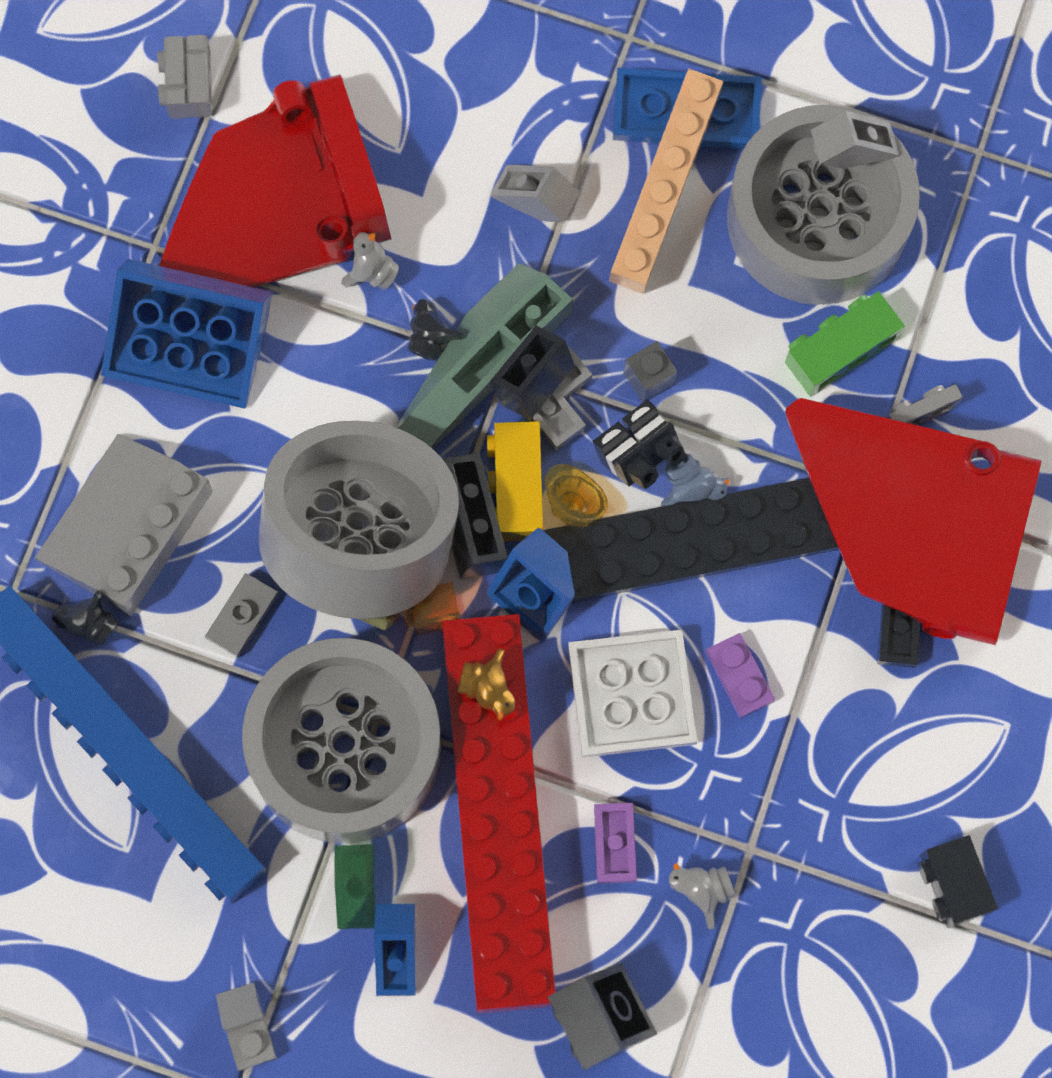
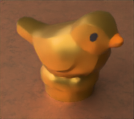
(488, 685)

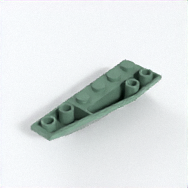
(489, 338)

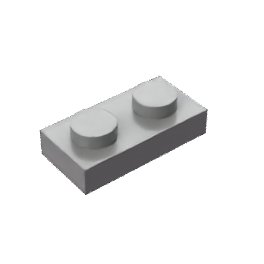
(935, 403)

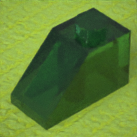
(355, 886)

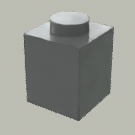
(650, 371)

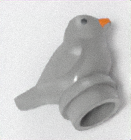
(370, 263)
(703, 888)

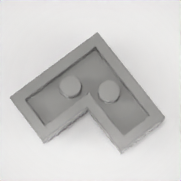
(556, 417)

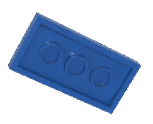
(648, 96)

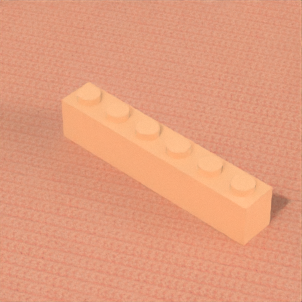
(665, 181)

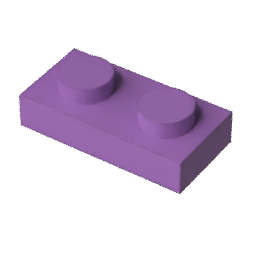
(740, 675)
(615, 843)

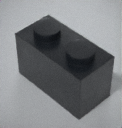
(533, 372)
(957, 882)

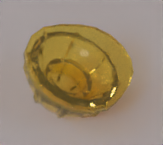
(574, 496)

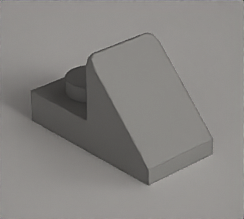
(245, 1026)

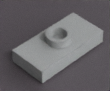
(241, 615)

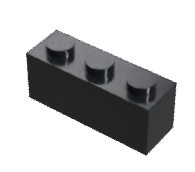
(477, 534)

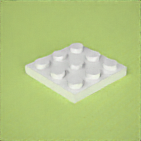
(632, 693)

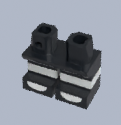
(639, 446)

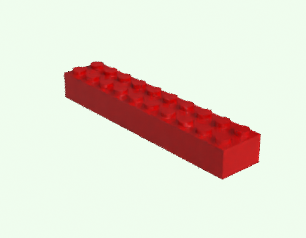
(499, 824)

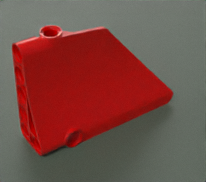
(280, 191)
(918, 515)

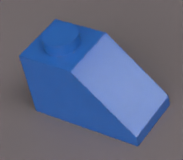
(395, 949)

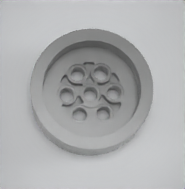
(777, 256)
(357, 519)
(315, 683)

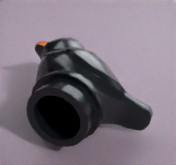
(429, 331)
(86, 619)

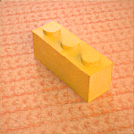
(516, 478)

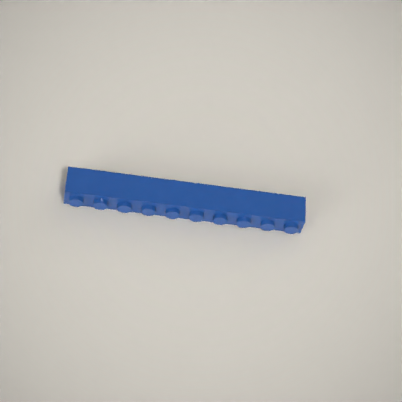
(126, 751)

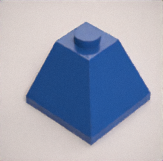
(535, 584)

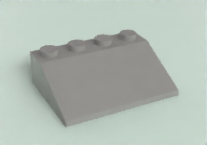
(125, 523)

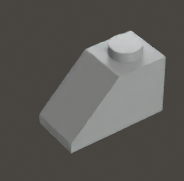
(853, 140)
(536, 192)

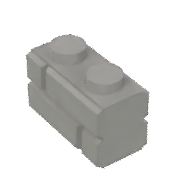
(187, 76)

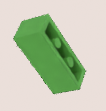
(843, 342)

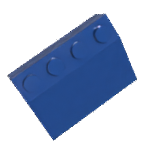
(185, 333)

